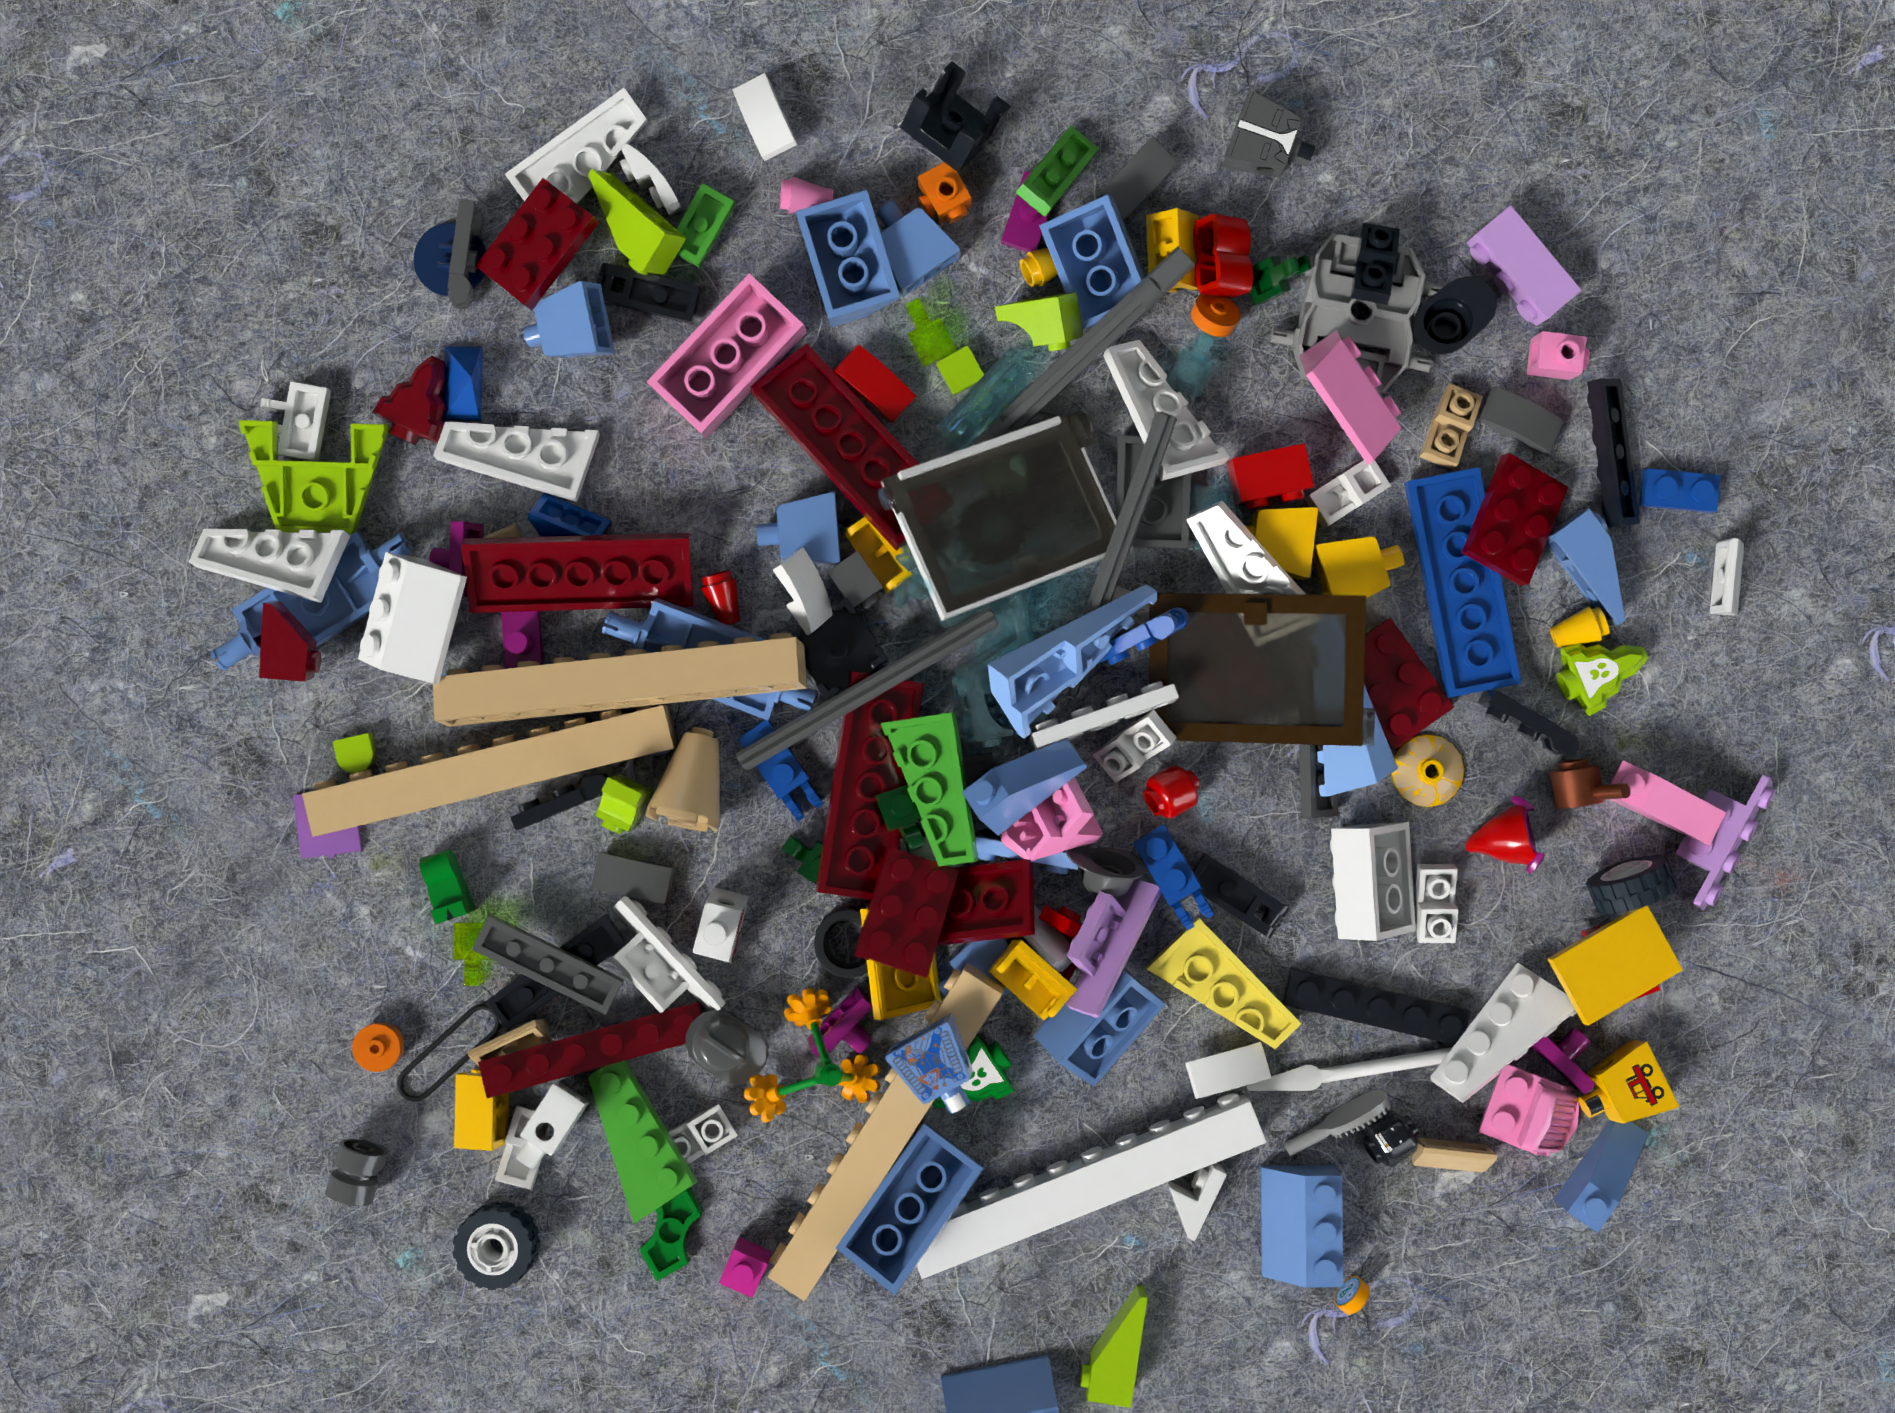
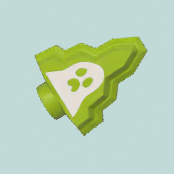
(1597, 672)

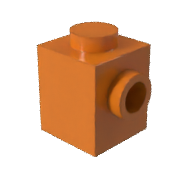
(943, 194)

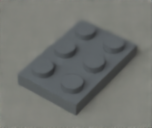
(1168, 507)

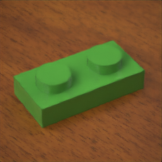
(703, 224)

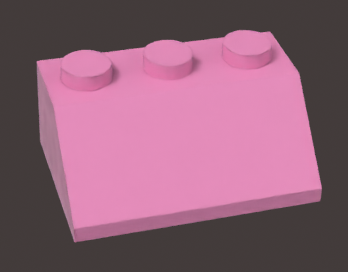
(1352, 394)

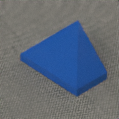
(463, 383)
(560, 518)

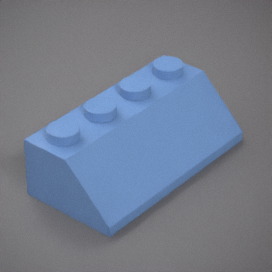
(910, 1208)

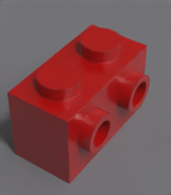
(1270, 475)

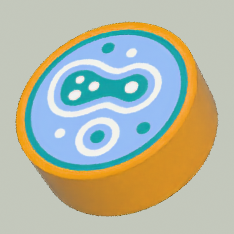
(1352, 1295)

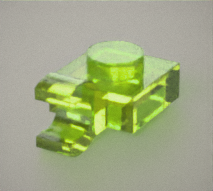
(929, 338)
(464, 938)

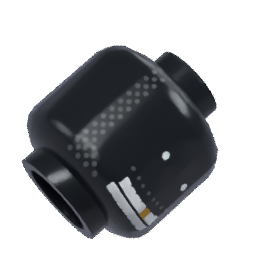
(1390, 1139)

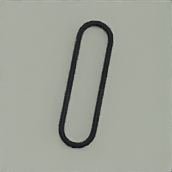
(400, 1078)

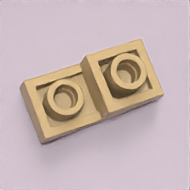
(1450, 426)

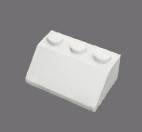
(412, 617)
(1373, 881)

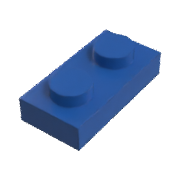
(1679, 490)

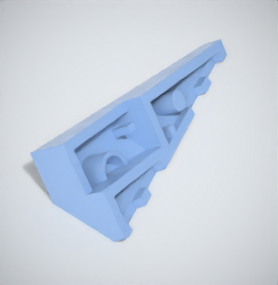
(1039, 671)
(1356, 766)

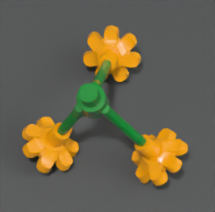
(856, 1078)

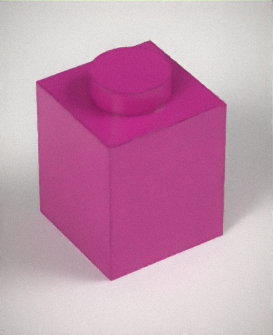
(745, 1267)

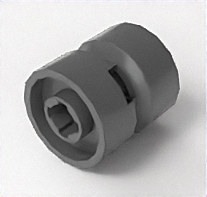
(355, 1178)

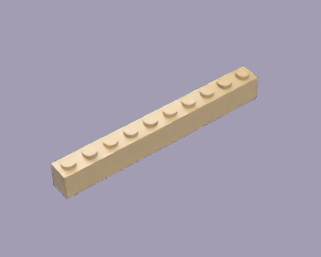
(620, 681)
(490, 769)
(873, 1146)

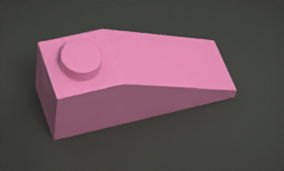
(1668, 803)

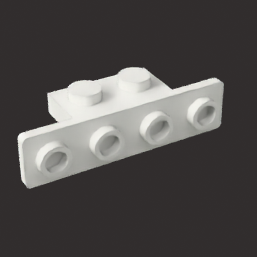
(656, 964)

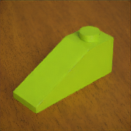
(636, 226)
(1115, 1356)

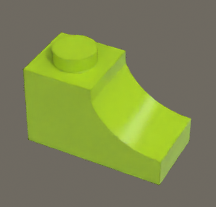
(1046, 319)
(622, 803)

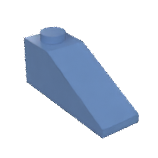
(1589, 559)
(1022, 784)
(1602, 1174)

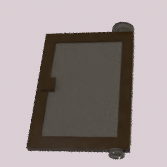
(1265, 668)

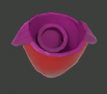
(1508, 837)

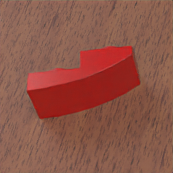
(874, 383)

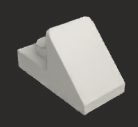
(1195, 1205)

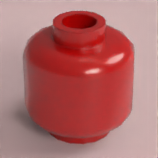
(1171, 791)

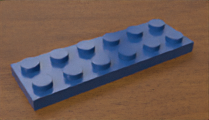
(1461, 594)

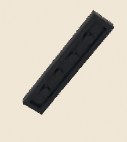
(1375, 1006)

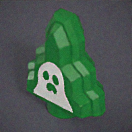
(988, 1072)

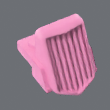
(1054, 825)
(1530, 1111)

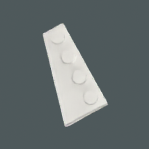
(583, 146)
(1145, 394)
(535, 458)
(1237, 555)
(273, 559)
(1118, 707)
(1502, 1032)

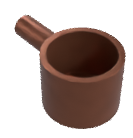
(1581, 785)

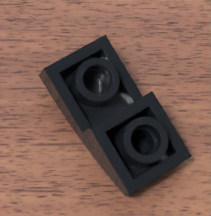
(1375, 263)

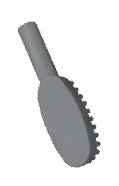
(1342, 1120)

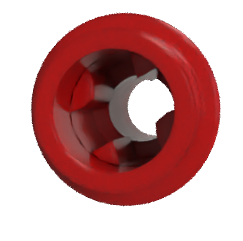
(722, 596)

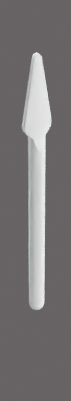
(1310, 1077)

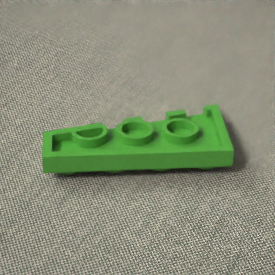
(934, 770)
(641, 1146)

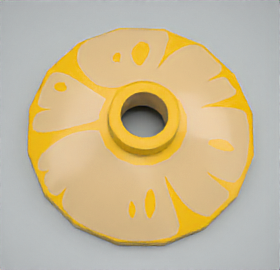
(1411, 777)

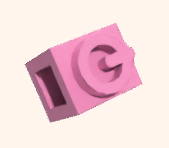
(1557, 355)

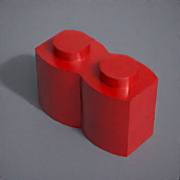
(1222, 255)

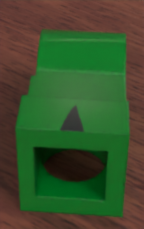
(445, 886)

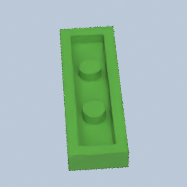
(1057, 171)

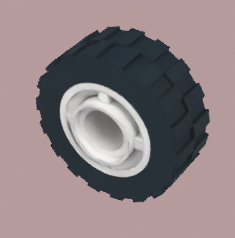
(1631, 884)
(478, 1258)

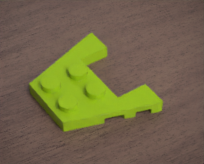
(315, 493)

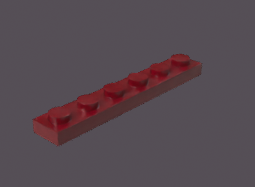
(587, 1051)

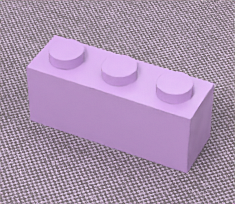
(1522, 266)

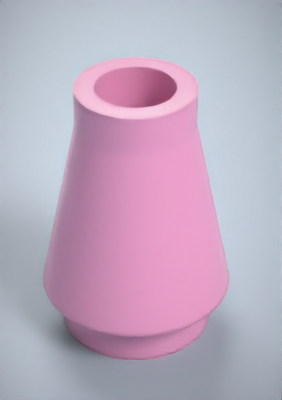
(800, 194)

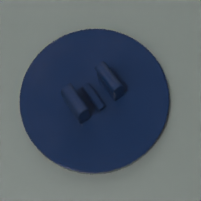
(433, 258)

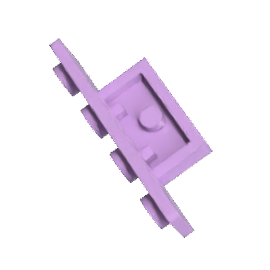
(1721, 854)
(1107, 943)

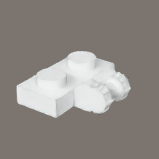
(302, 421)

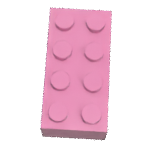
(727, 356)

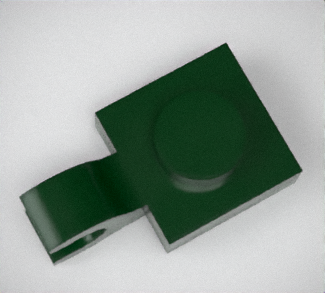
(1272, 277)
(901, 814)
(808, 856)

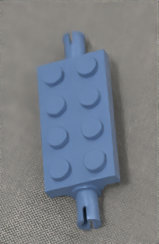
(343, 604)
(675, 625)

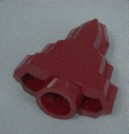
(416, 405)

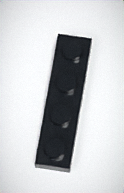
(1613, 452)
(527, 995)

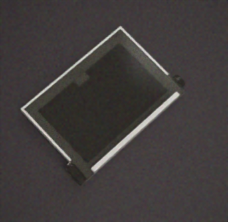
(1003, 513)

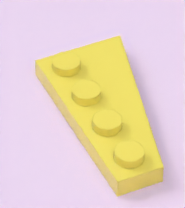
(1215, 976)

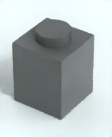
(856, 581)

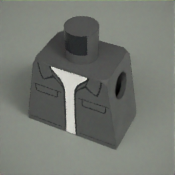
(1266, 139)

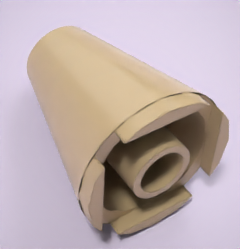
(690, 784)

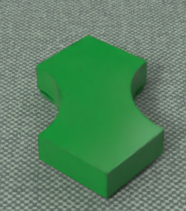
(667, 1248)

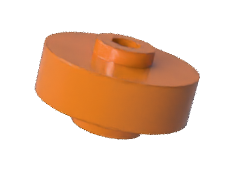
(1215, 315)
(378, 1046)

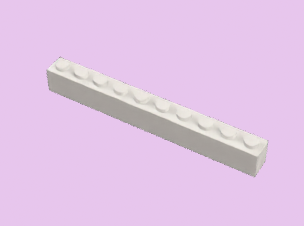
(1094, 1181)

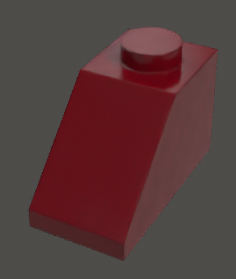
(286, 646)

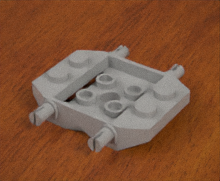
(1328, 309)

